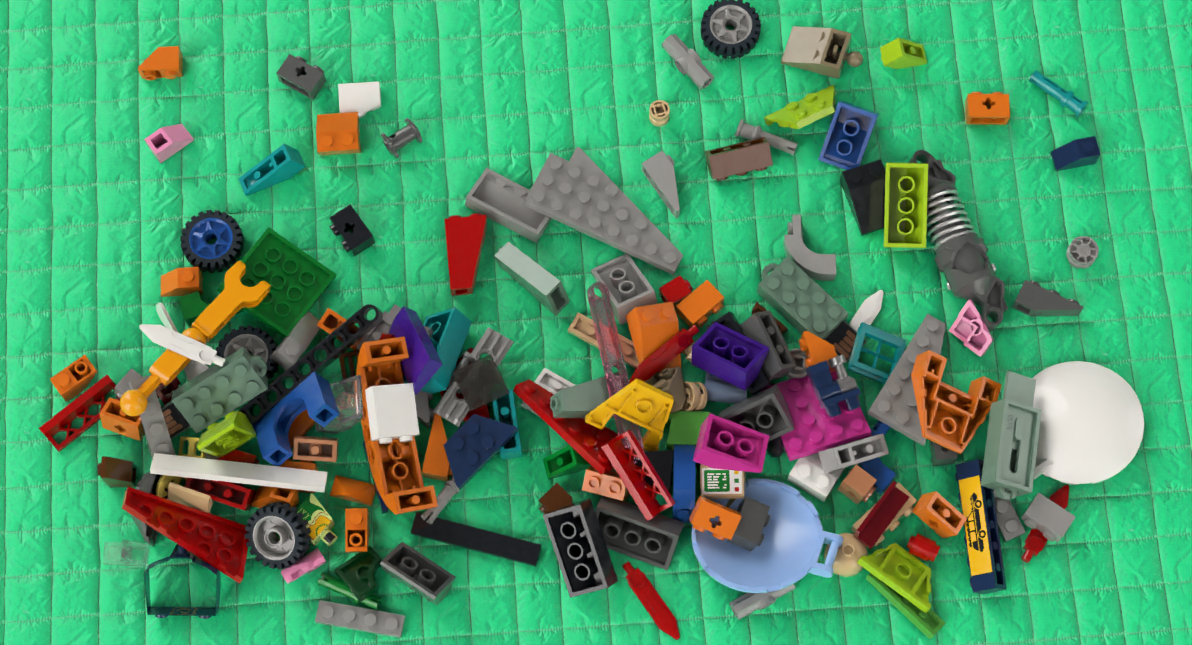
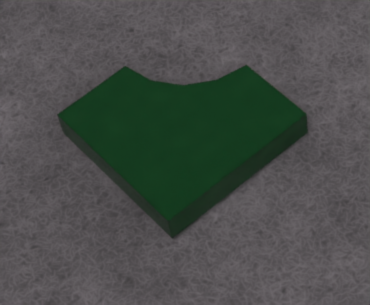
(360, 573)

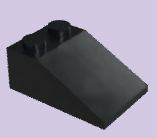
(866, 195)

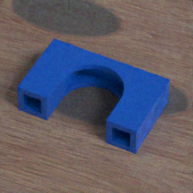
(273, 428)

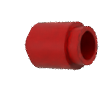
(923, 547)

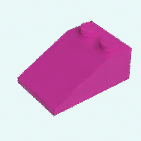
(730, 446)

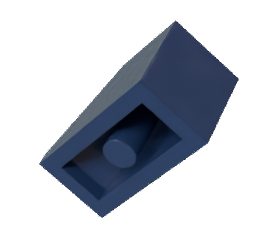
(1076, 154)

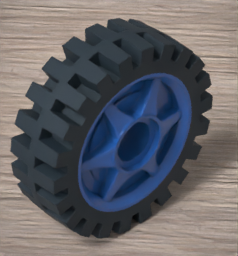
(206, 227)

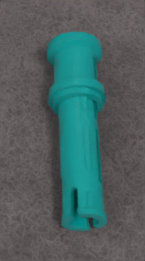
(1066, 98)

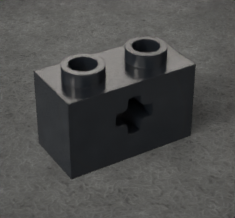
(347, 220)

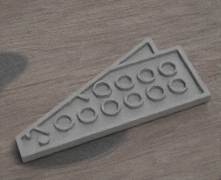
(590, 202)

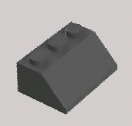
(762, 412)
(418, 573)

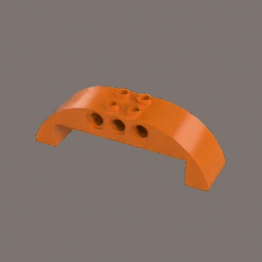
(393, 464)

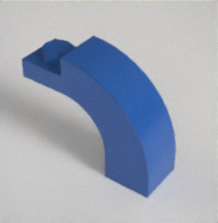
(875, 466)
(683, 482)

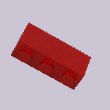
(223, 492)

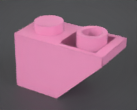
(168, 141)

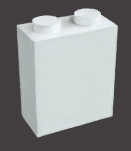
(392, 412)

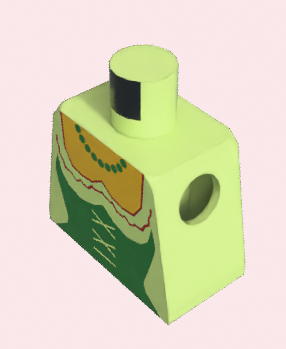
(319, 521)

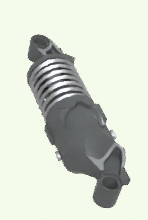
(959, 248)

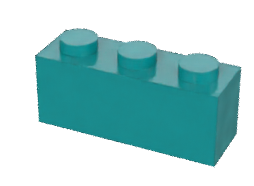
(505, 412)

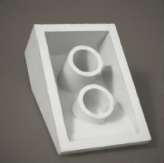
(810, 477)

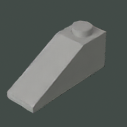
(661, 175)
(296, 342)
(853, 453)

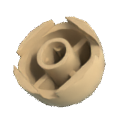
(848, 556)

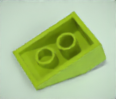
(226, 435)

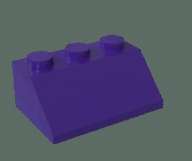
(729, 355)

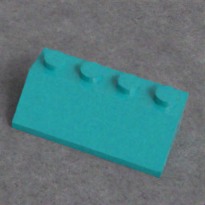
(448, 338)

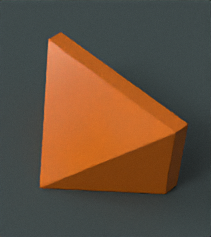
(353, 490)

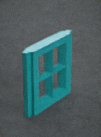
(882, 337)

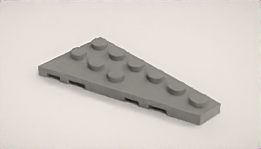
(896, 400)

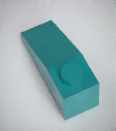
(275, 168)

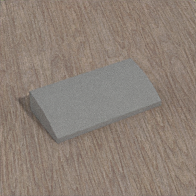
(504, 203)

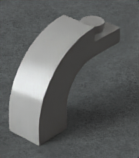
(814, 265)

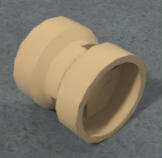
(659, 117)

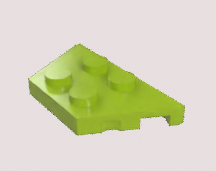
(805, 111)
(901, 573)

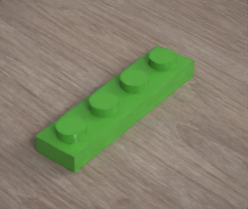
(927, 622)

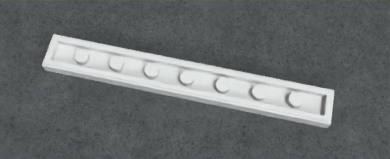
(238, 472)

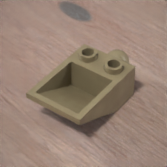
(817, 50)

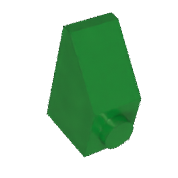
(564, 463)

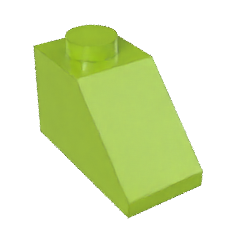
(902, 54)

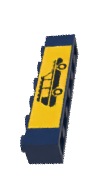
(980, 530)

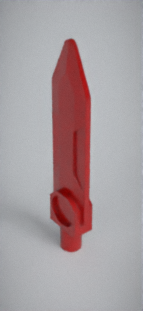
(664, 354)
(1035, 540)
(651, 601)

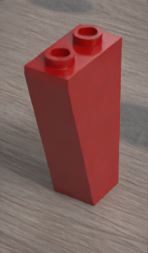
(464, 249)

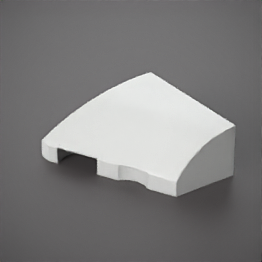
(359, 97)

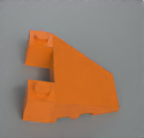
(945, 412)

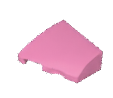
(972, 329)
(304, 565)

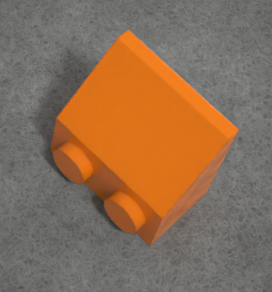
(338, 133)

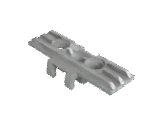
(491, 343)

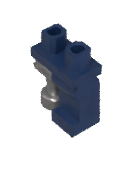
(832, 391)

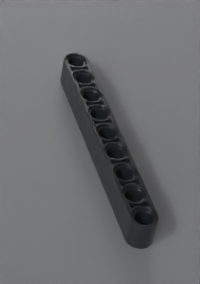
(311, 358)

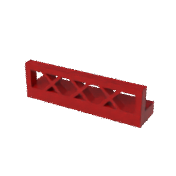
(75, 410)
(634, 476)

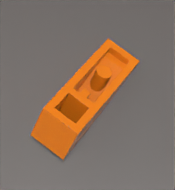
(436, 461)

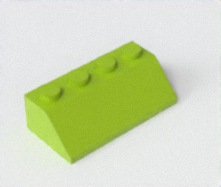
(905, 205)

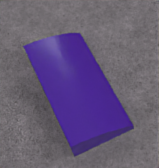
(423, 358)

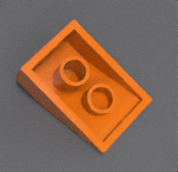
(651, 328)

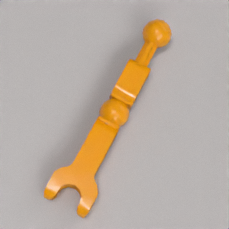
(203, 330)

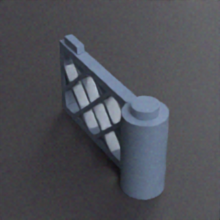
(722, 391)

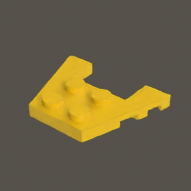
(639, 404)

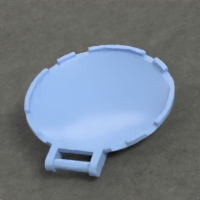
(788, 548)

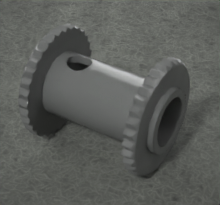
(401, 138)

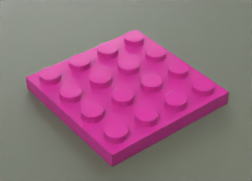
(812, 425)

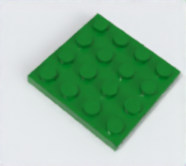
(294, 280)

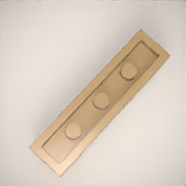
(584, 329)

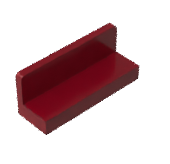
(881, 516)

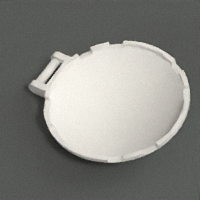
(1087, 423)

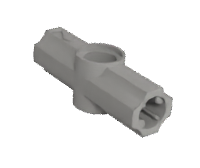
(687, 61)
(753, 601)

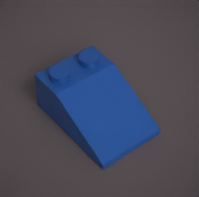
(848, 136)

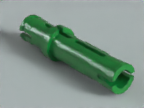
(338, 586)

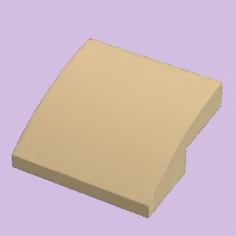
(189, 497)

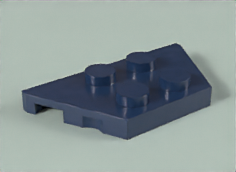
(475, 445)

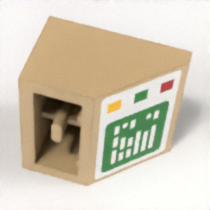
(722, 483)

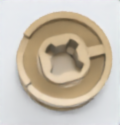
(695, 400)

